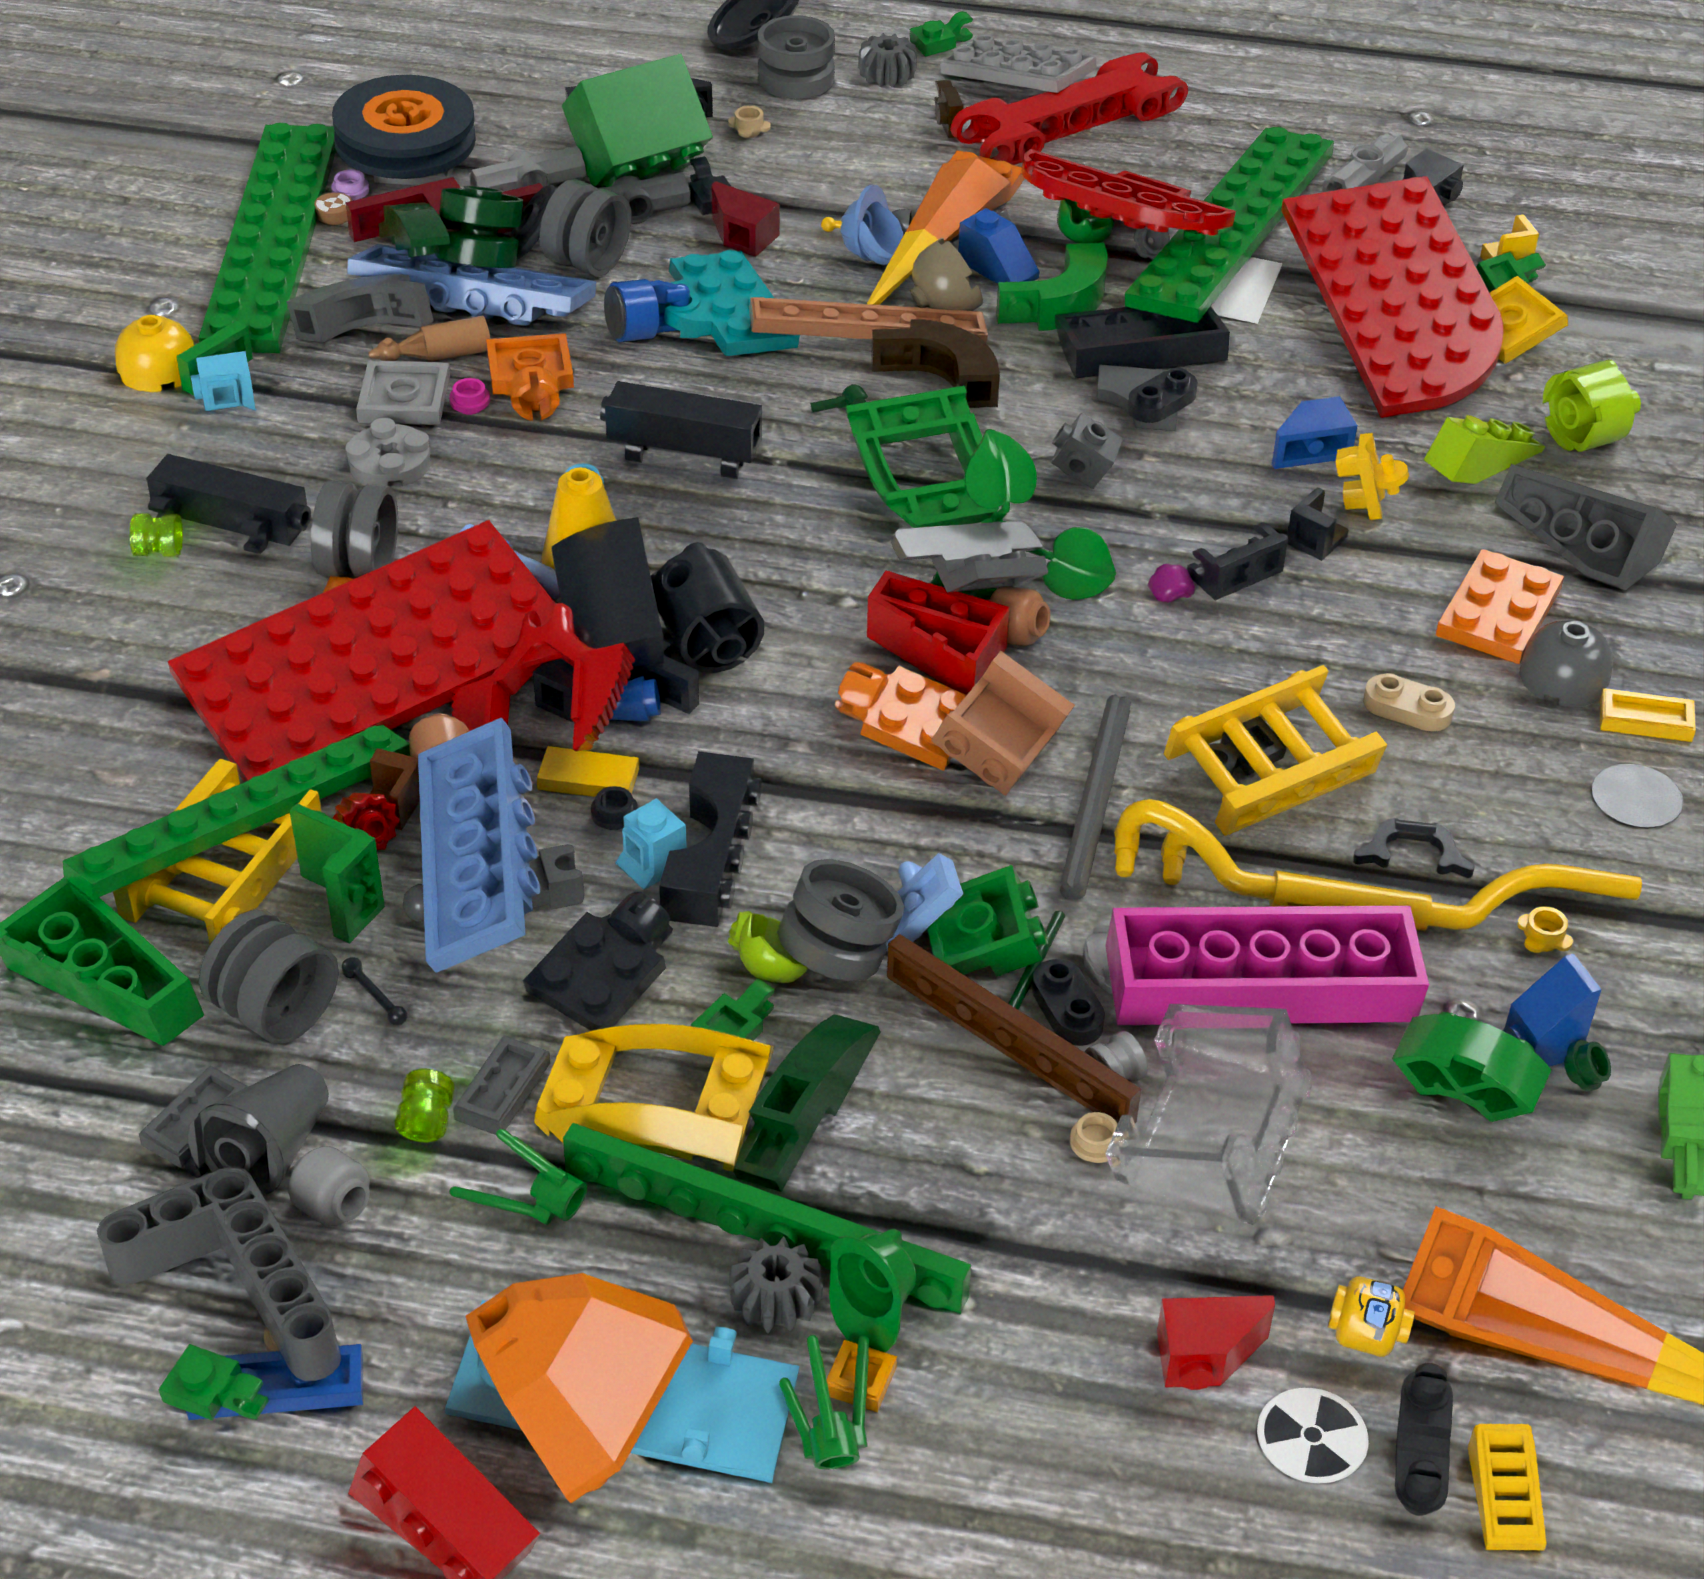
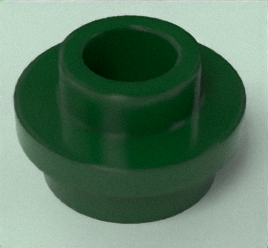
(1587, 1064)

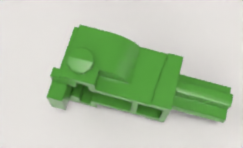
(1683, 1121)

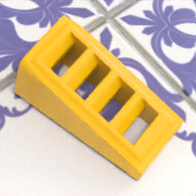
(1507, 1450)

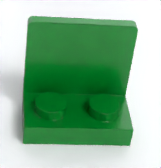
(344, 864)

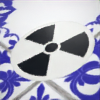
(1312, 1435)

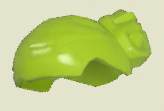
(761, 949)

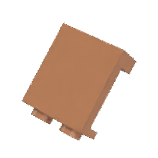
(1003, 723)

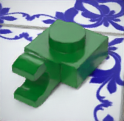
(938, 37)
(1504, 268)
(742, 1016)
(207, 1381)

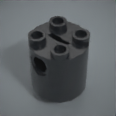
(707, 609)

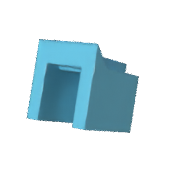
(223, 381)
(647, 840)

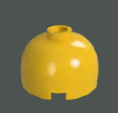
(149, 351)

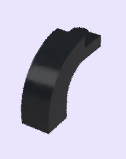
(675, 680)

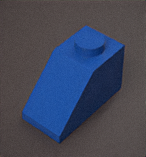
(995, 248)
(1314, 433)
(1555, 1010)

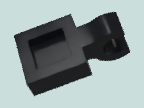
(701, 184)

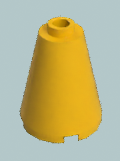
(577, 505)

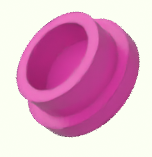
(469, 396)

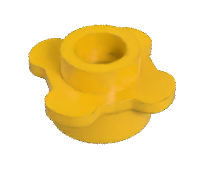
(1545, 930)

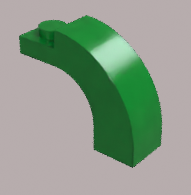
(1073, 291)

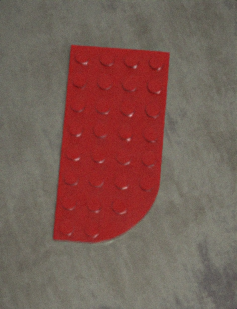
(1400, 291)

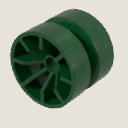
(480, 215)

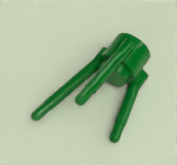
(554, 1189)
(833, 1439)

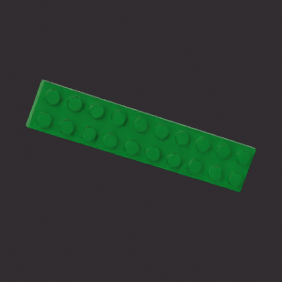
(272, 234)
(1198, 266)

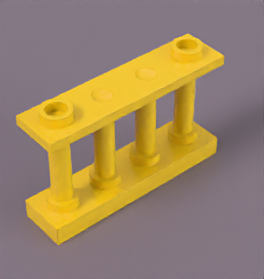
(1278, 787)
(245, 888)

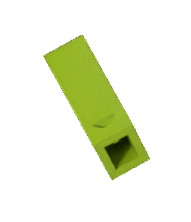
(1476, 449)

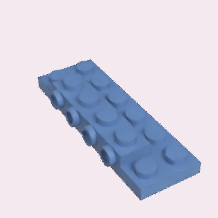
(485, 291)
(474, 845)

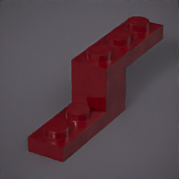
(367, 212)

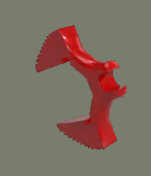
(596, 677)

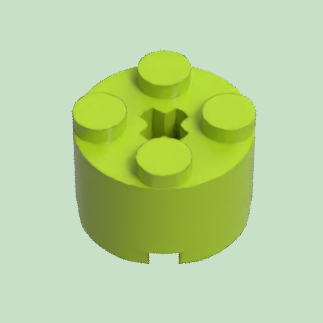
(1590, 406)

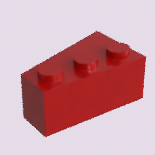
(935, 630)
(441, 1502)

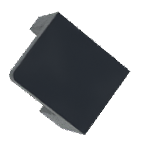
(1313, 530)

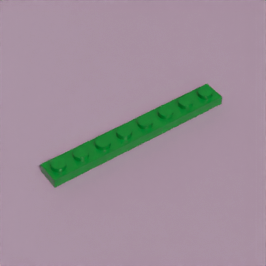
(227, 813)
(744, 1209)

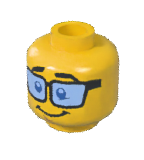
(1370, 1316)

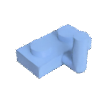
(926, 894)

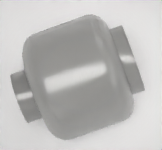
(329, 1186)

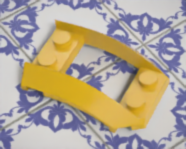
(710, 1132)

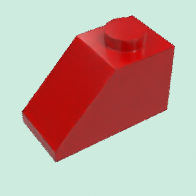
(1210, 1337)

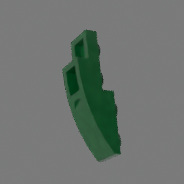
(414, 228)
(797, 1096)

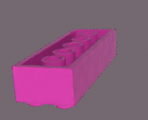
(1302, 959)

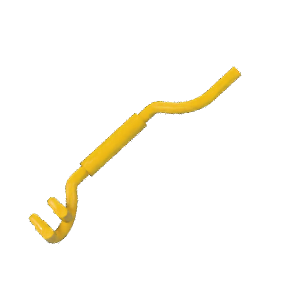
(1307, 890)

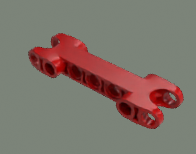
(1028, 124)

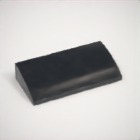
(1139, 340)
(610, 589)

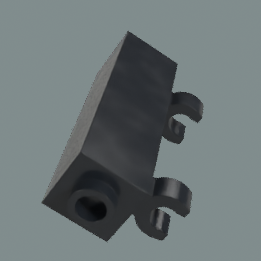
(682, 423)
(229, 501)

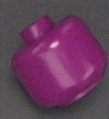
(1171, 583)

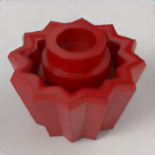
(369, 814)

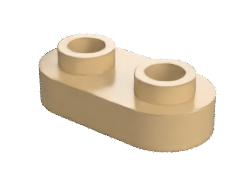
(1409, 702)

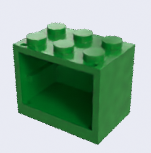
(637, 121)

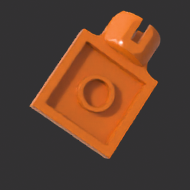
(531, 371)
(898, 709)

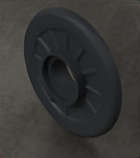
(529, 230)

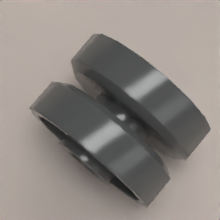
(796, 57)
(585, 227)
(353, 529)
(840, 920)

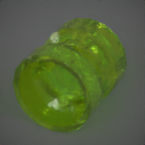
(156, 535)
(424, 1106)

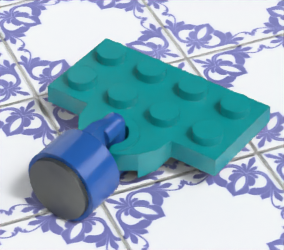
(705, 299)

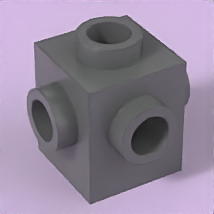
(1085, 450)

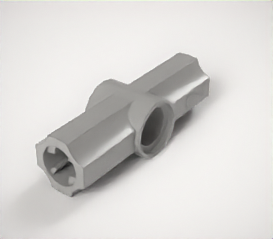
(1368, 163)
(529, 169)

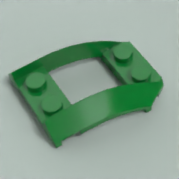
(915, 418)

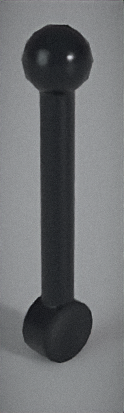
(353, 969)

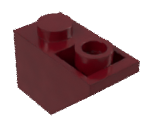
(744, 219)

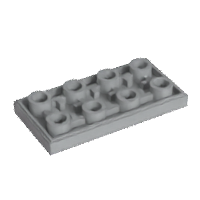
(1018, 64)

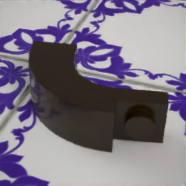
(942, 351)

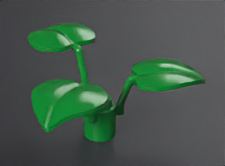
(1005, 473)

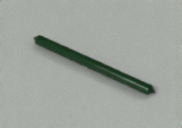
(1027, 976)

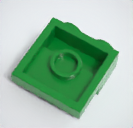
(990, 925)

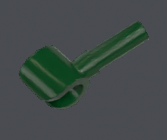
(851, 395)

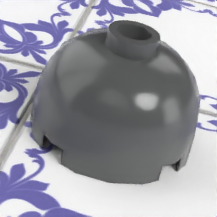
(1567, 663)

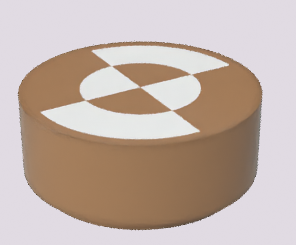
(332, 208)

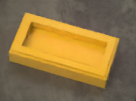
(1647, 715)
(585, 771)

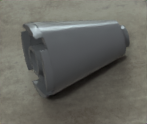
(260, 1125)

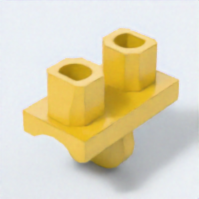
(1374, 477)

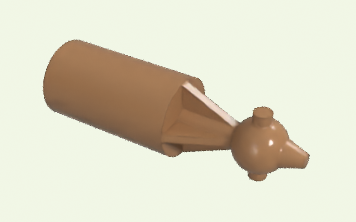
(438, 341)

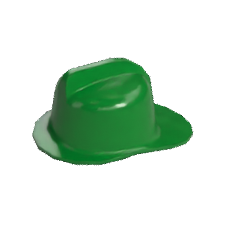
(869, 1286)

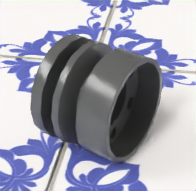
(268, 976)

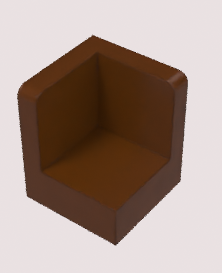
(398, 780)

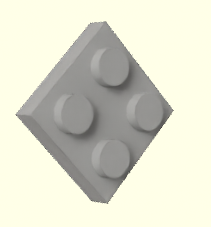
(403, 392)

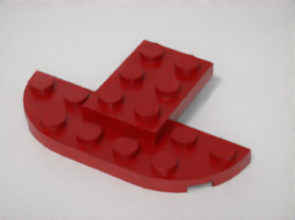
(1124, 196)

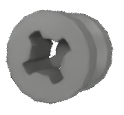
(1122, 1056)

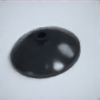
(738, 21)

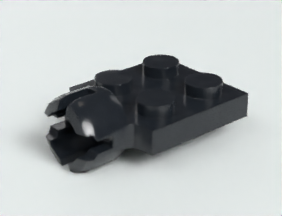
(603, 963)

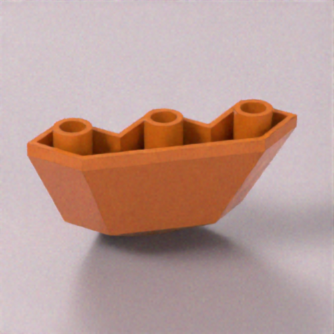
(579, 1369)

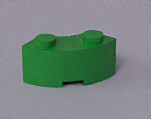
(1472, 1064)

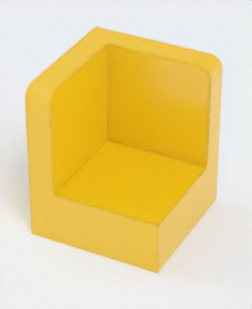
(1520, 242)

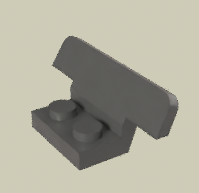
(975, 554)

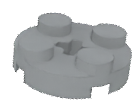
(388, 453)

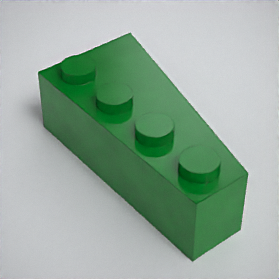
(98, 962)

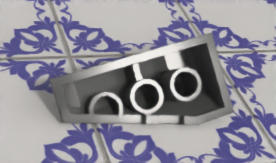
(1591, 529)

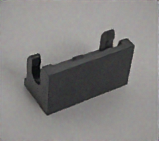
(1241, 565)

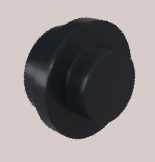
(611, 806)

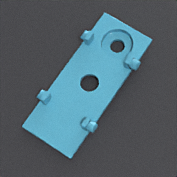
(714, 1415)

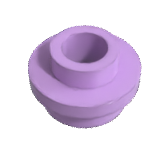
(351, 183)

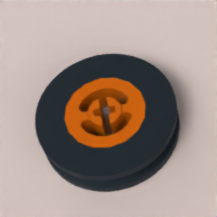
(404, 126)

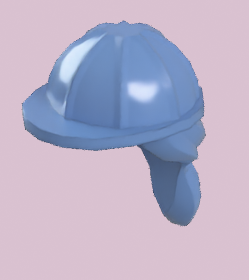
(871, 227)

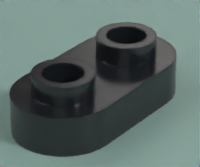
(1162, 395)
(1061, 993)

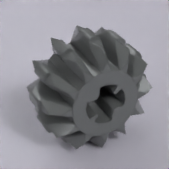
(887, 60)
(775, 1284)

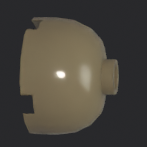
(943, 279)

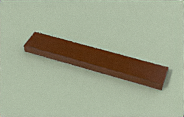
(1011, 1031)

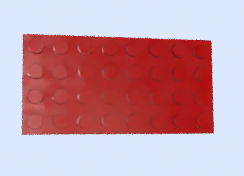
(363, 651)

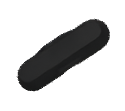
(1424, 1440)

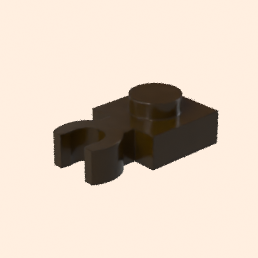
(947, 105)

